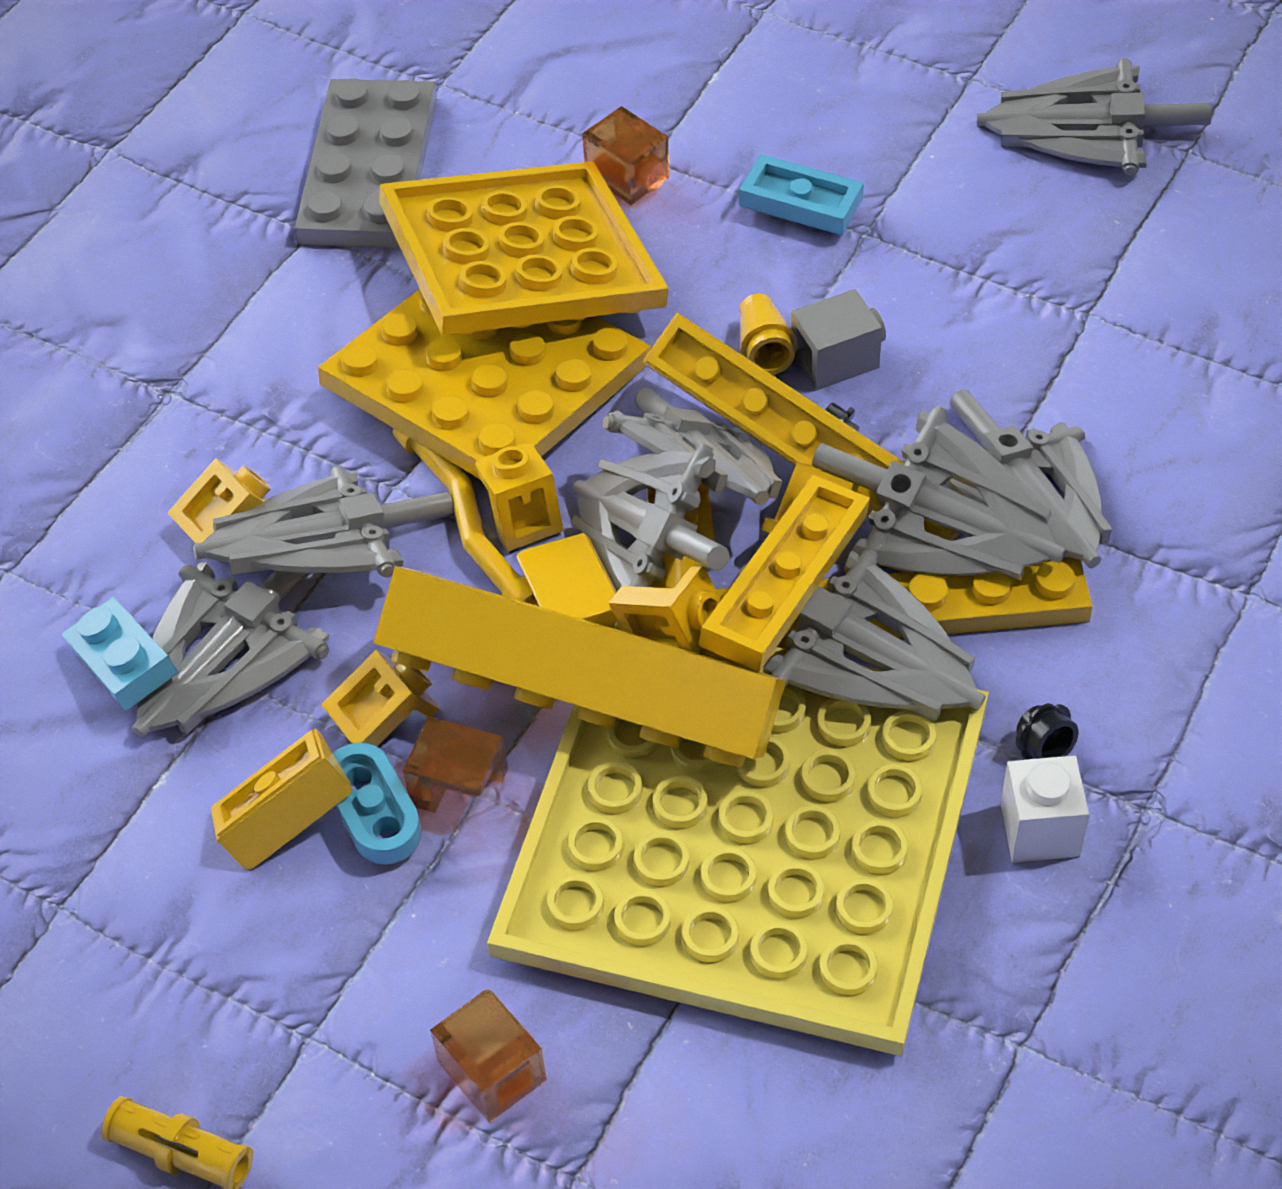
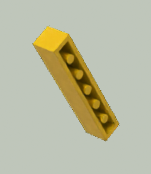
(581, 664)

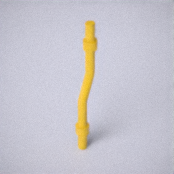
(470, 523)

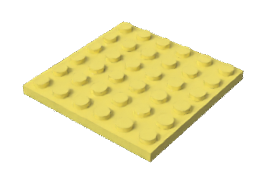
(753, 887)

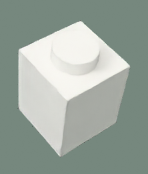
(1044, 809)

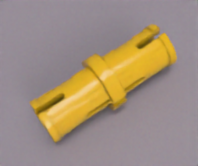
(138, 1127)

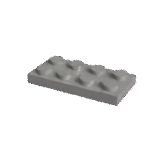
(364, 139)

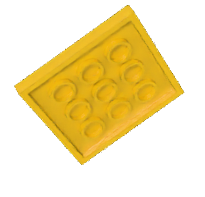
(521, 247)
(483, 387)

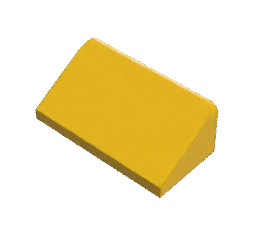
(570, 579)
(280, 800)

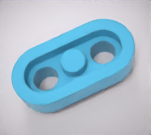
(377, 806)

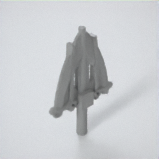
(1088, 117)
(738, 456)
(1077, 518)
(659, 527)
(318, 529)
(1002, 535)
(237, 619)
(916, 675)

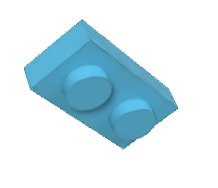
(801, 194)
(119, 653)

